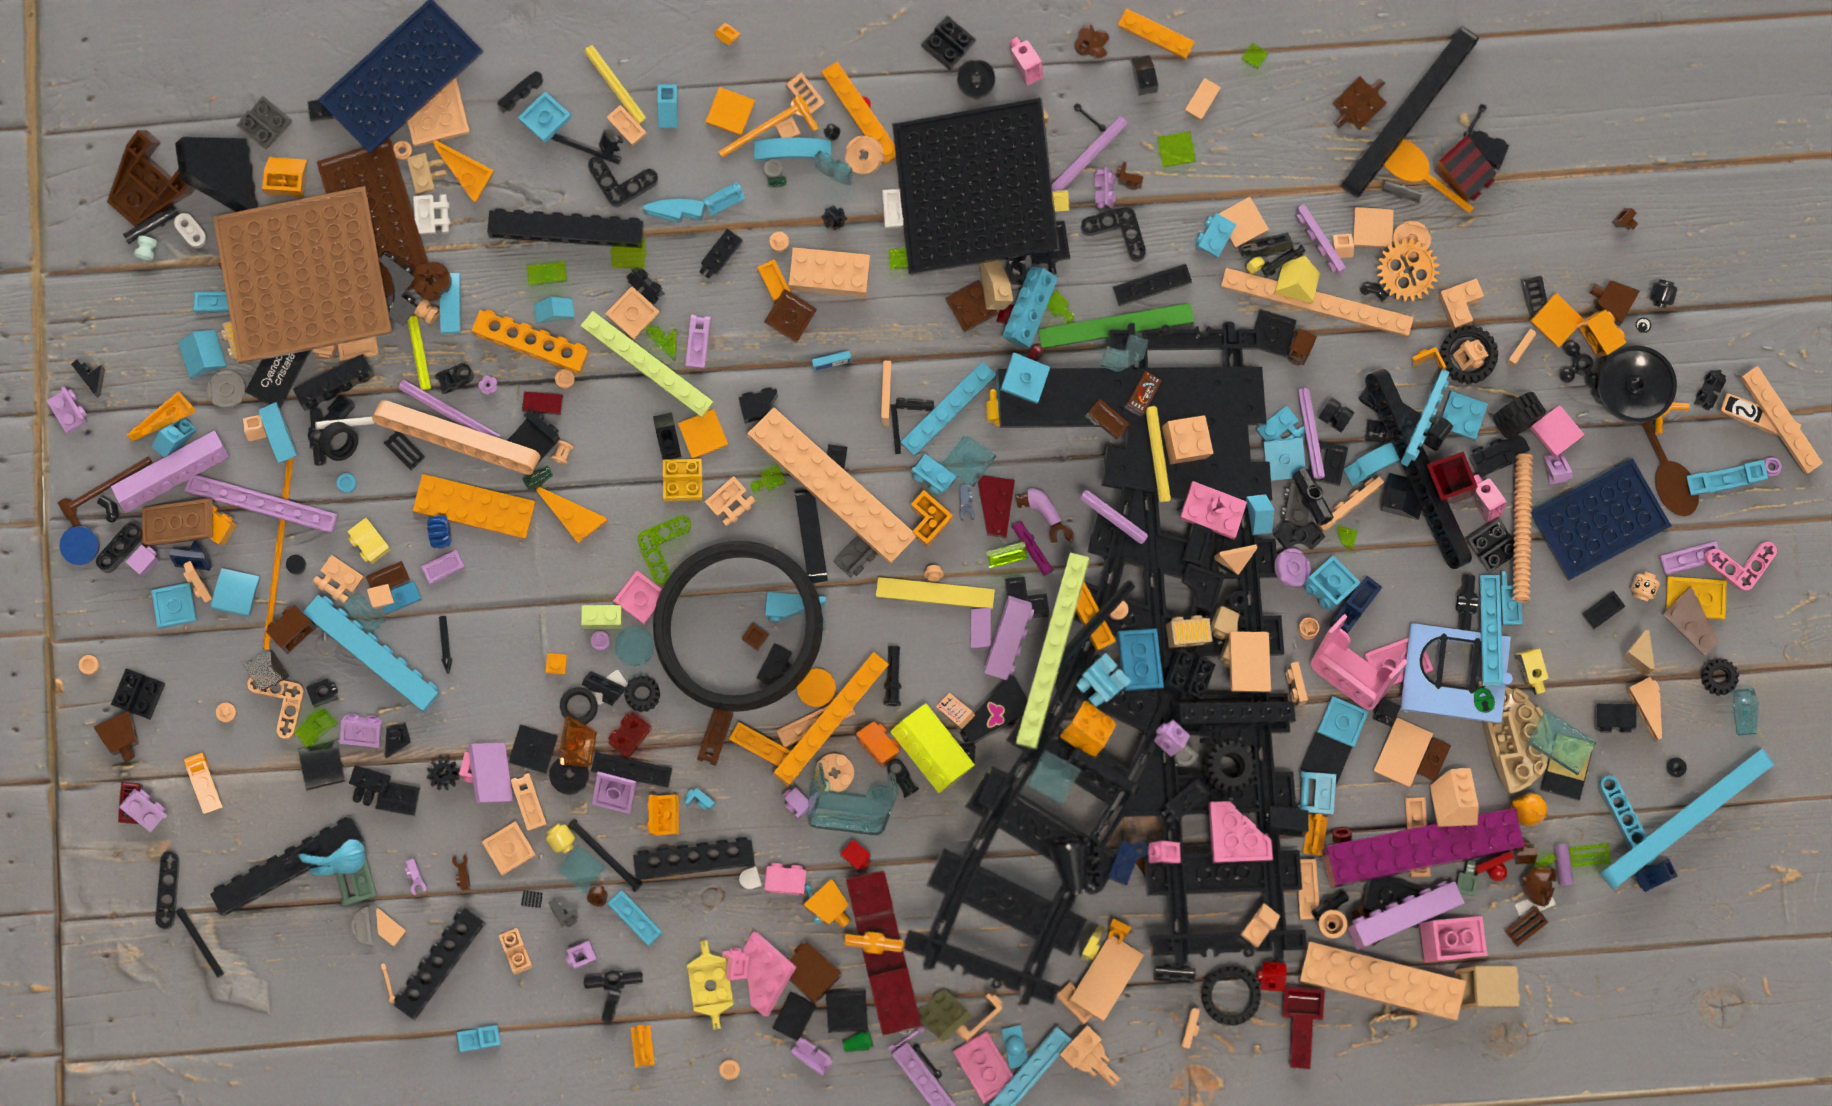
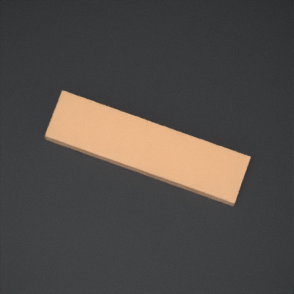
(796, 730)
(1416, 817)

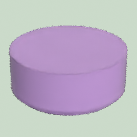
(600, 641)

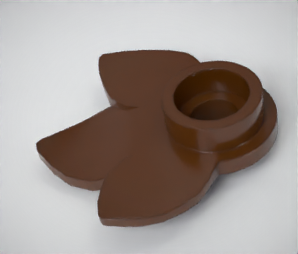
(1093, 39)

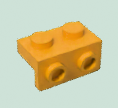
(663, 815)

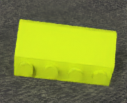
(932, 748)

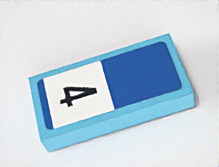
(831, 360)

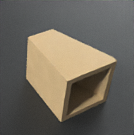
(1489, 987)

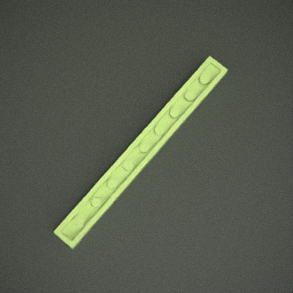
(1053, 650)

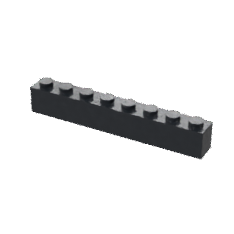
(565, 229)
(275, 874)

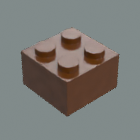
(290, 629)

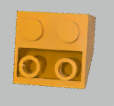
(285, 177)

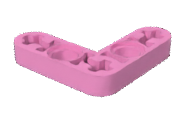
(1740, 572)

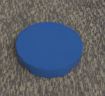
(79, 545)

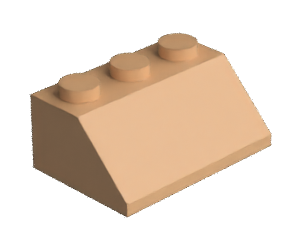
(1455, 798)

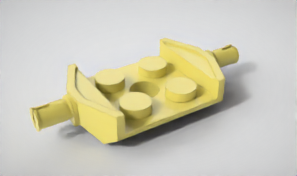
(700, 971)

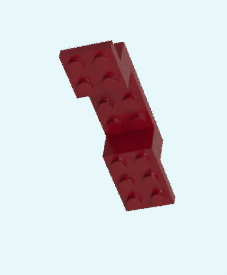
(886, 971)

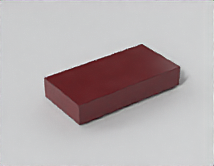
(542, 403)

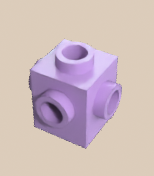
(1171, 737)

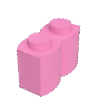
(785, 880)

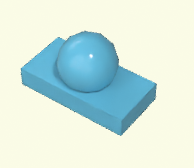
(1014, 1046)

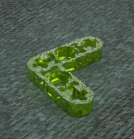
(658, 540)

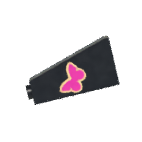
(996, 713)

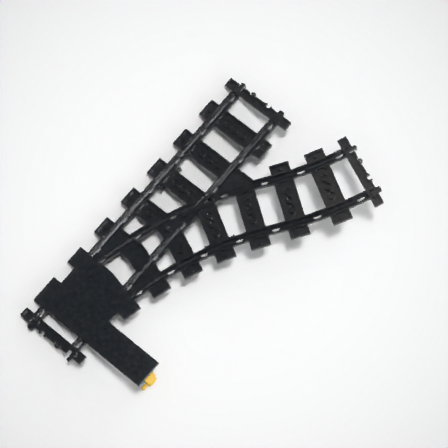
(1231, 402)

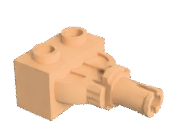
(1087, 1053)

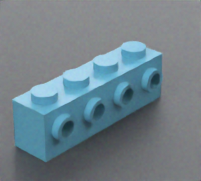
(1030, 307)

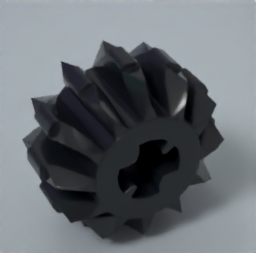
(449, 768)

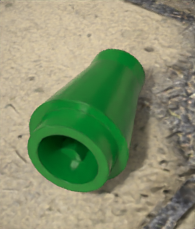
(859, 1042)

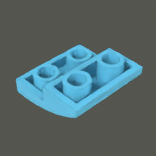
(235, 592)

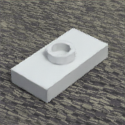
(892, 209)

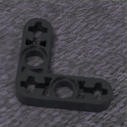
(621, 189)
(1125, 226)

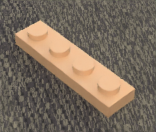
(1355, 499)

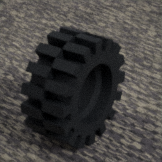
(637, 682)
(1711, 685)

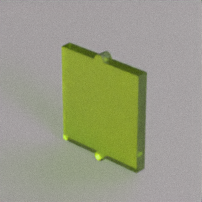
(1176, 149)
(628, 256)

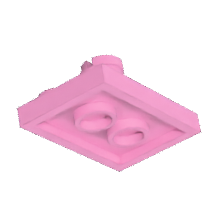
(1213, 510)

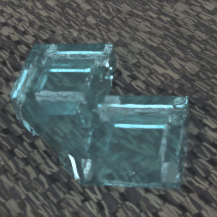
(1120, 360)

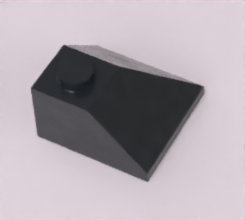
(1401, 498)

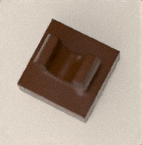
(1625, 219)
(1526, 854)

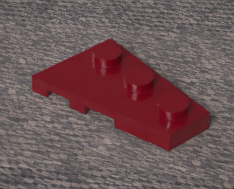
(996, 504)

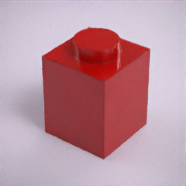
(856, 856)

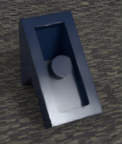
(194, 555)

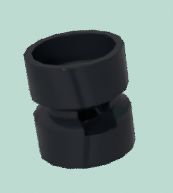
(1336, 415)

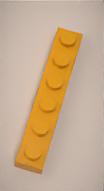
(858, 109)

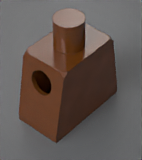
(1615, 299)
(119, 735)

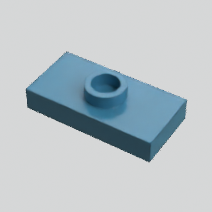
(402, 597)

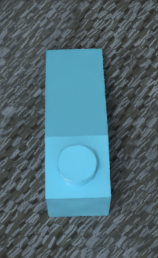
(785, 606)

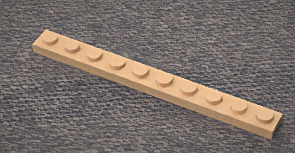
(1322, 303)

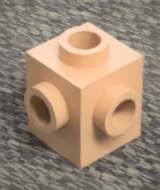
(1470, 355)

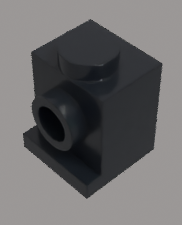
(1386, 712)

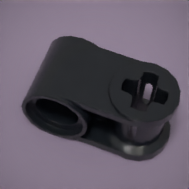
(453, 379)

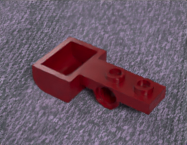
(1303, 1007)

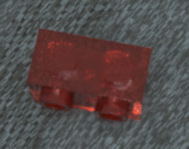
(629, 735)

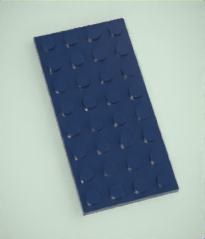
(400, 76)

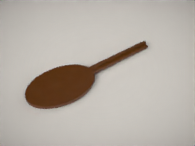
(1672, 480)

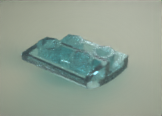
(838, 171)

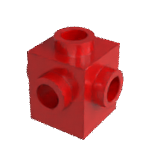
(1272, 976)

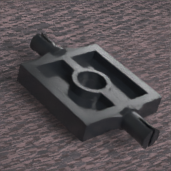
(1053, 257)

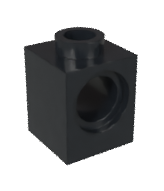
(313, 692)

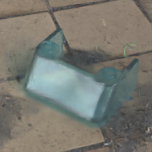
(850, 811)

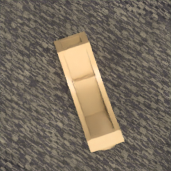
(1223, 623)

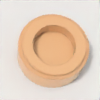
(564, 379)
(89, 665)

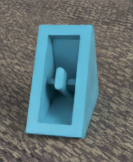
(554, 310)
(1260, 514)

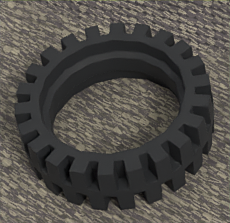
(1479, 334)
(1248, 978)

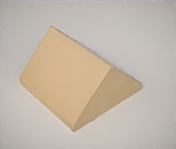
(1640, 654)

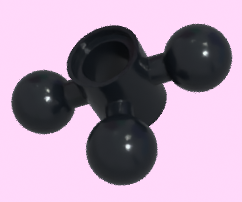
(1568, 374)

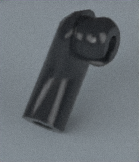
(111, 508)

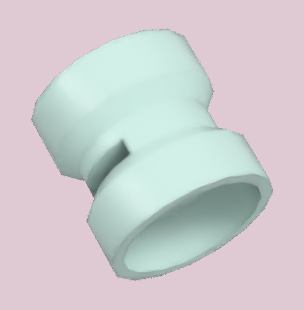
(145, 248)

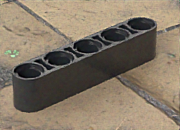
(811, 536)

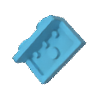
(1215, 235)

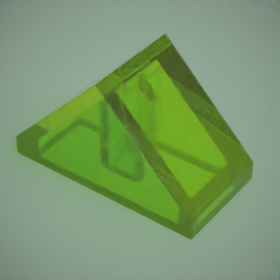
(315, 727)

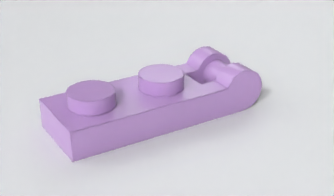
(697, 342)

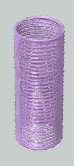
(1565, 864)

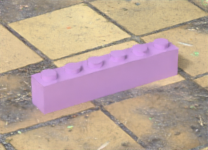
(170, 471)
(1405, 915)

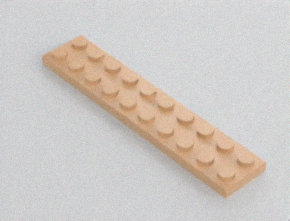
(832, 485)

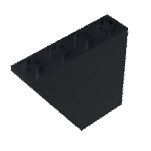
(218, 169)

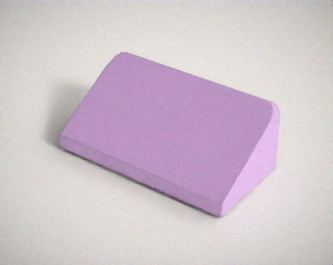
(981, 628)

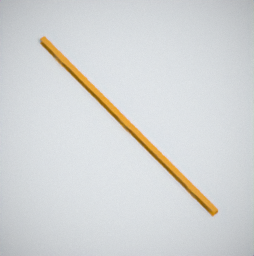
(278, 554)

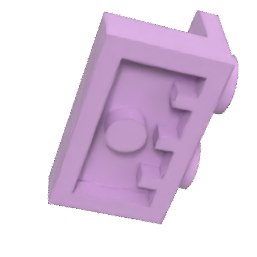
(67, 411)
(361, 730)
(142, 810)

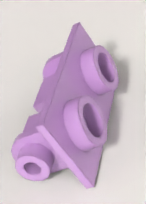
(1105, 180)
(817, 1061)

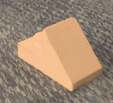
(1260, 925)

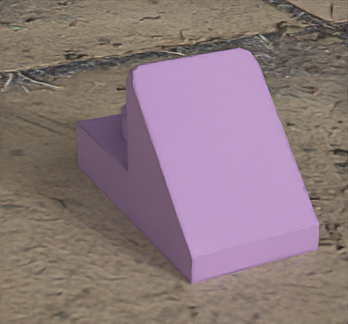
(1557, 468)

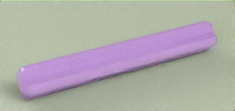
(1113, 516)

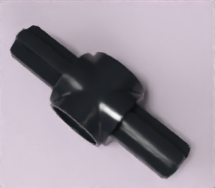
(319, 456)
(1467, 602)
(602, 981)

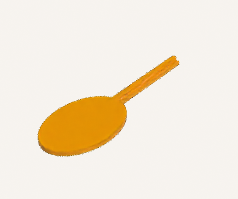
(1412, 165)

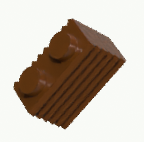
(1301, 347)

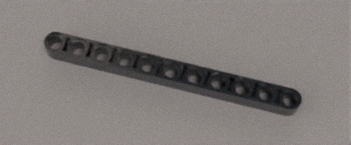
(1410, 112)
(1400, 432)

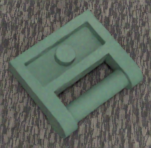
(362, 886)

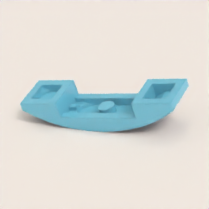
(790, 148)
(1727, 478)

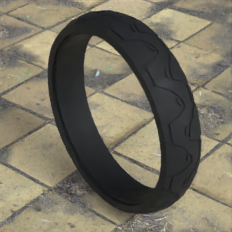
(671, 592)

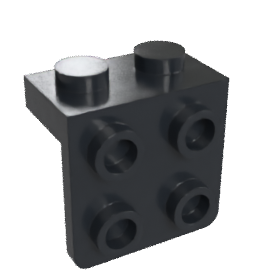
(536, 434)

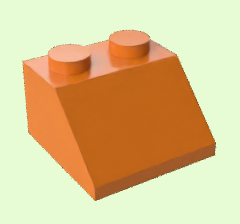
(878, 744)

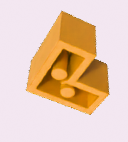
(934, 518)

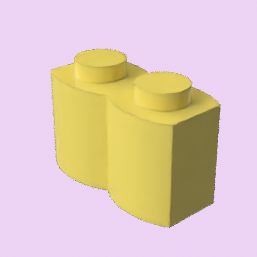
(368, 540)

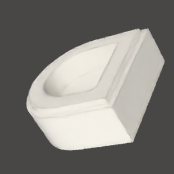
(750, 879)

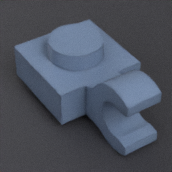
(965, 498)

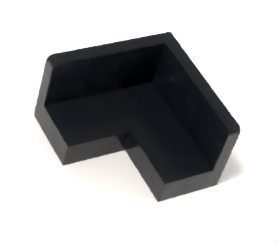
(1017, 588)

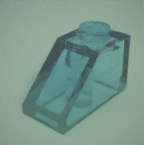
(1745, 711)

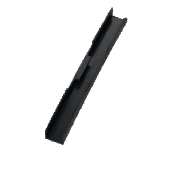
(895, 428)

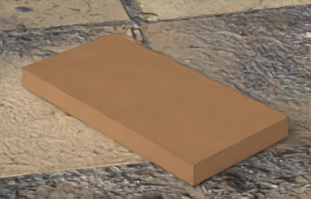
(177, 522)

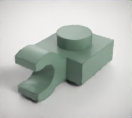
(1467, 882)

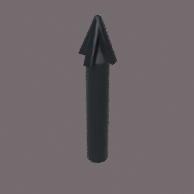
(447, 660)

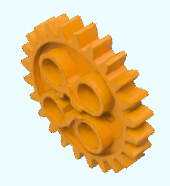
(1423, 262)

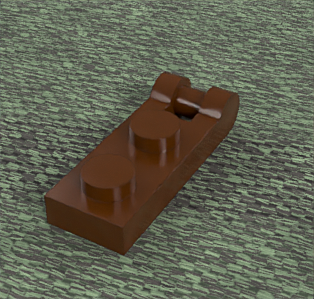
(715, 736)

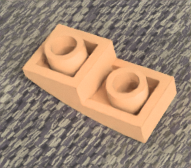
(515, 951)

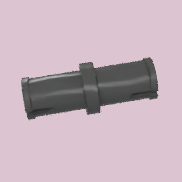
(1402, 191)

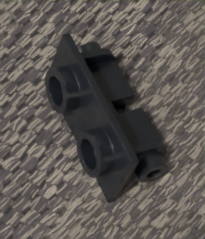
(641, 279)
(1713, 381)

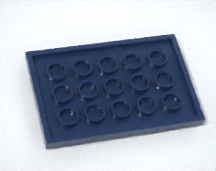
(1600, 519)

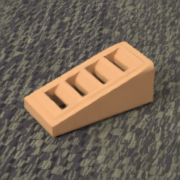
(792, 82)

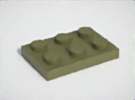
(943, 1015)

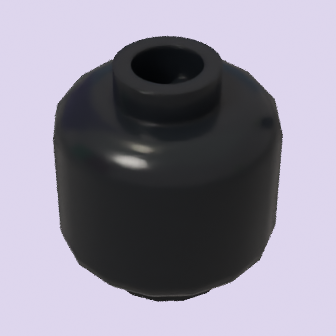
(1663, 293)

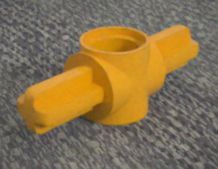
(873, 943)

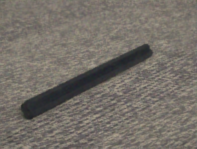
(1097, 620)

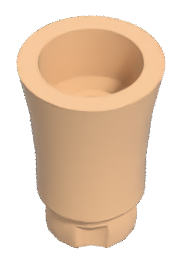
(1337, 919)

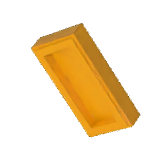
(773, 279)

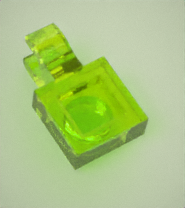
(1058, 305)
(770, 479)

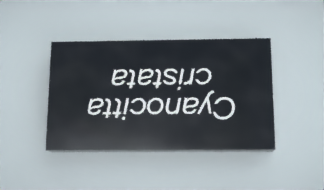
(276, 377)

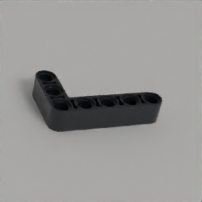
(1437, 432)

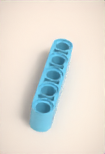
(1618, 813)

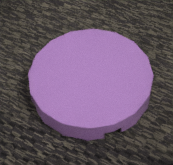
(1292, 567)

